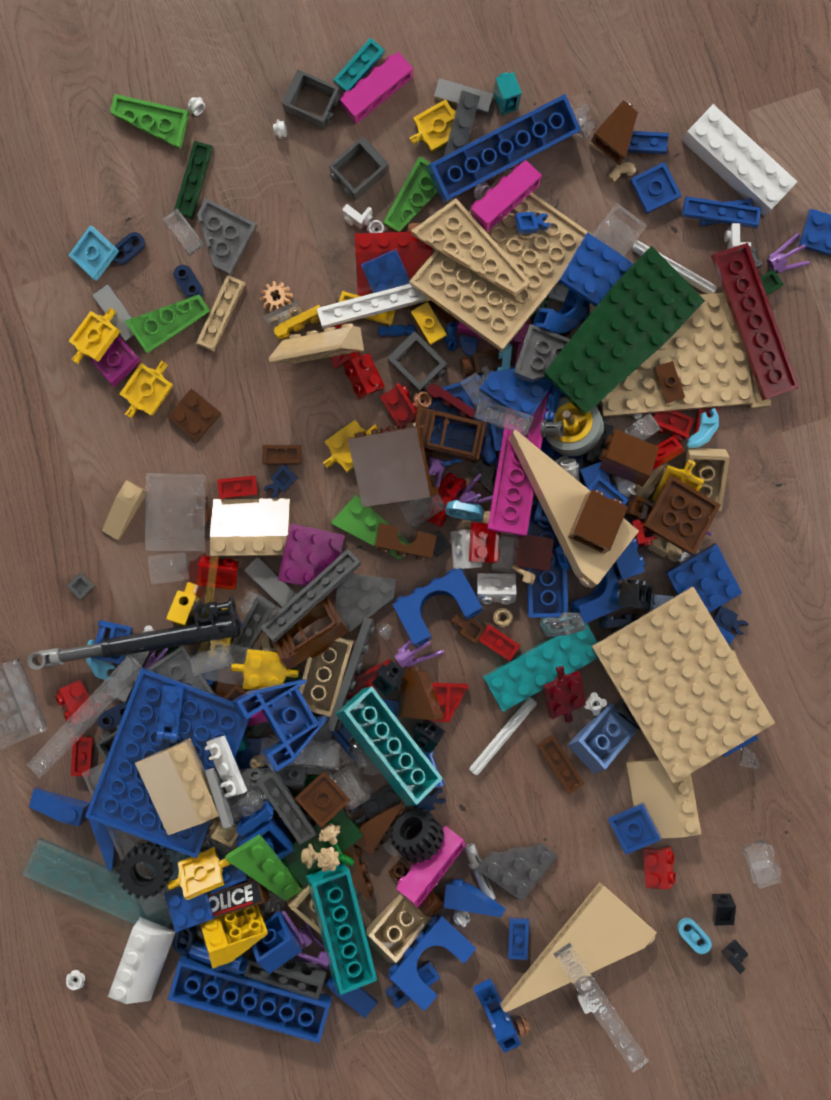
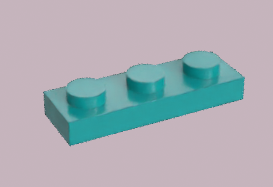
(359, 65)

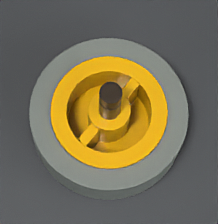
(580, 430)

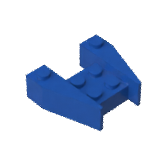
(287, 716)

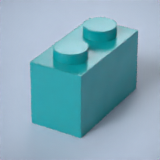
(507, 93)

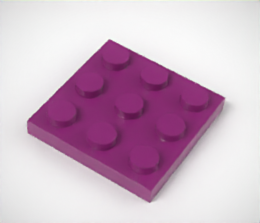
(308, 553)

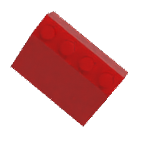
(371, 245)

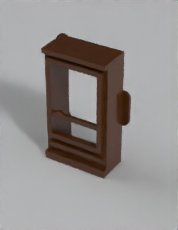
(427, 417)
(316, 644)

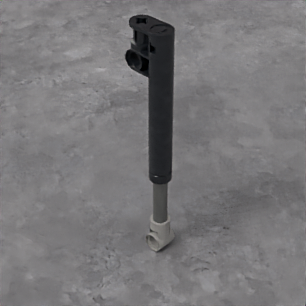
(218, 625)

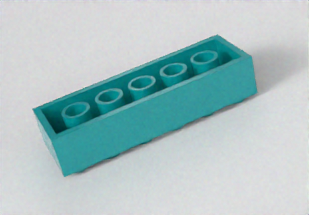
(537, 666)
(389, 746)
(341, 928)

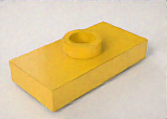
(428, 323)

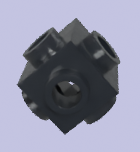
(388, 677)
(427, 735)

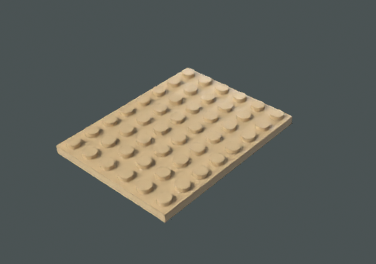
(483, 305)
(706, 360)
(683, 684)

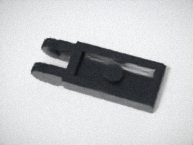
(377, 803)

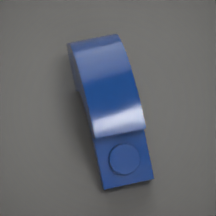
(565, 318)
(500, 1021)

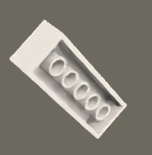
(738, 160)

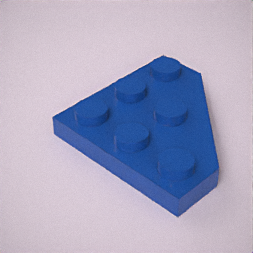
(515, 392)

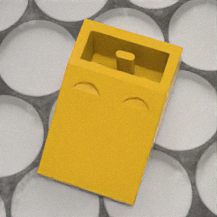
(232, 934)

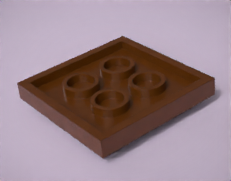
(681, 515)

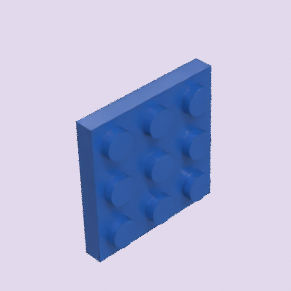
(593, 269)
(708, 575)

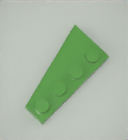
(155, 119)
(412, 197)
(162, 324)
(362, 523)
(265, 867)

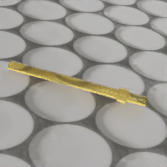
(209, 594)

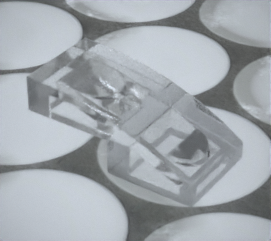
(564, 625)

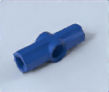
(199, 952)

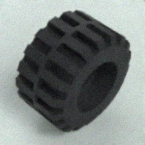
(423, 845)
(137, 884)

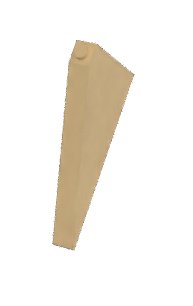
(561, 500)
(599, 933)

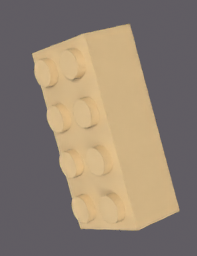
(325, 676)

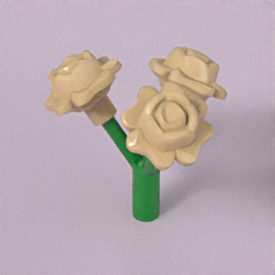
(327, 858)

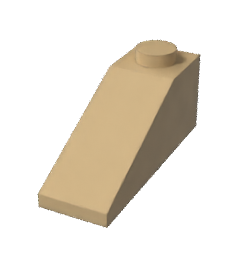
(123, 509)

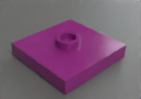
(117, 361)

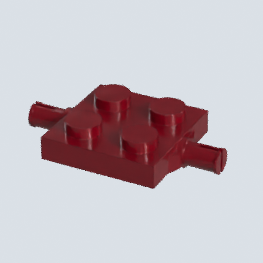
(564, 694)

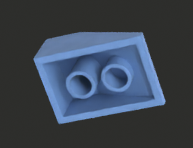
(602, 739)

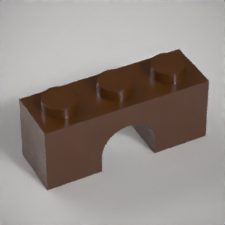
(421, 547)

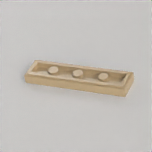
(220, 313)

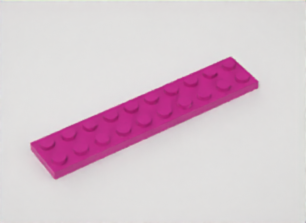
(512, 488)

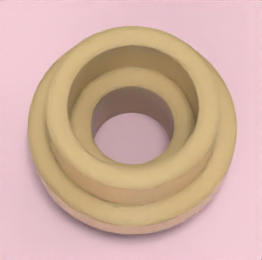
(498, 612)

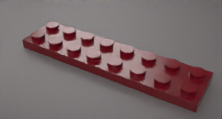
(754, 321)

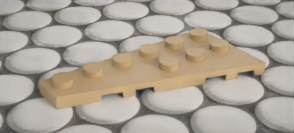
(466, 242)

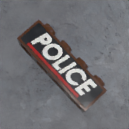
(238, 897)

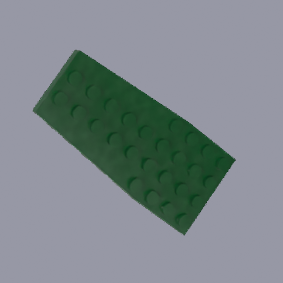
(623, 330)

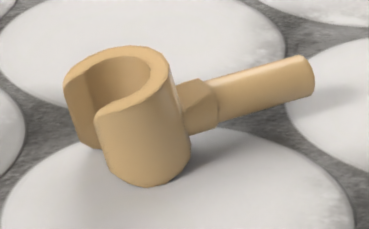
(528, 577)

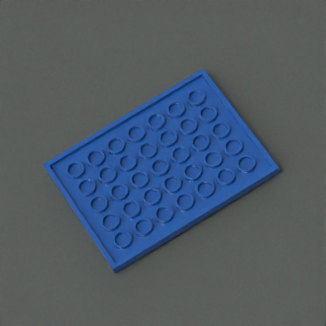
(121, 794)

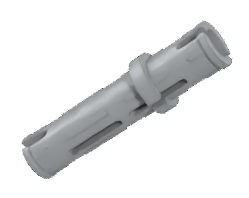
(474, 861)

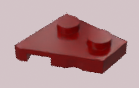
(448, 697)

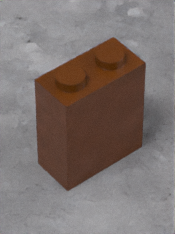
(628, 457)
(598, 521)

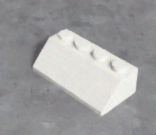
(141, 962)

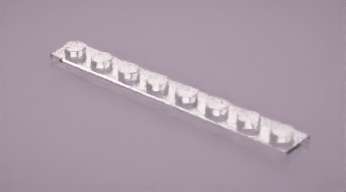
(85, 716)
(601, 1007)

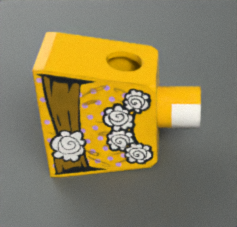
(181, 614)

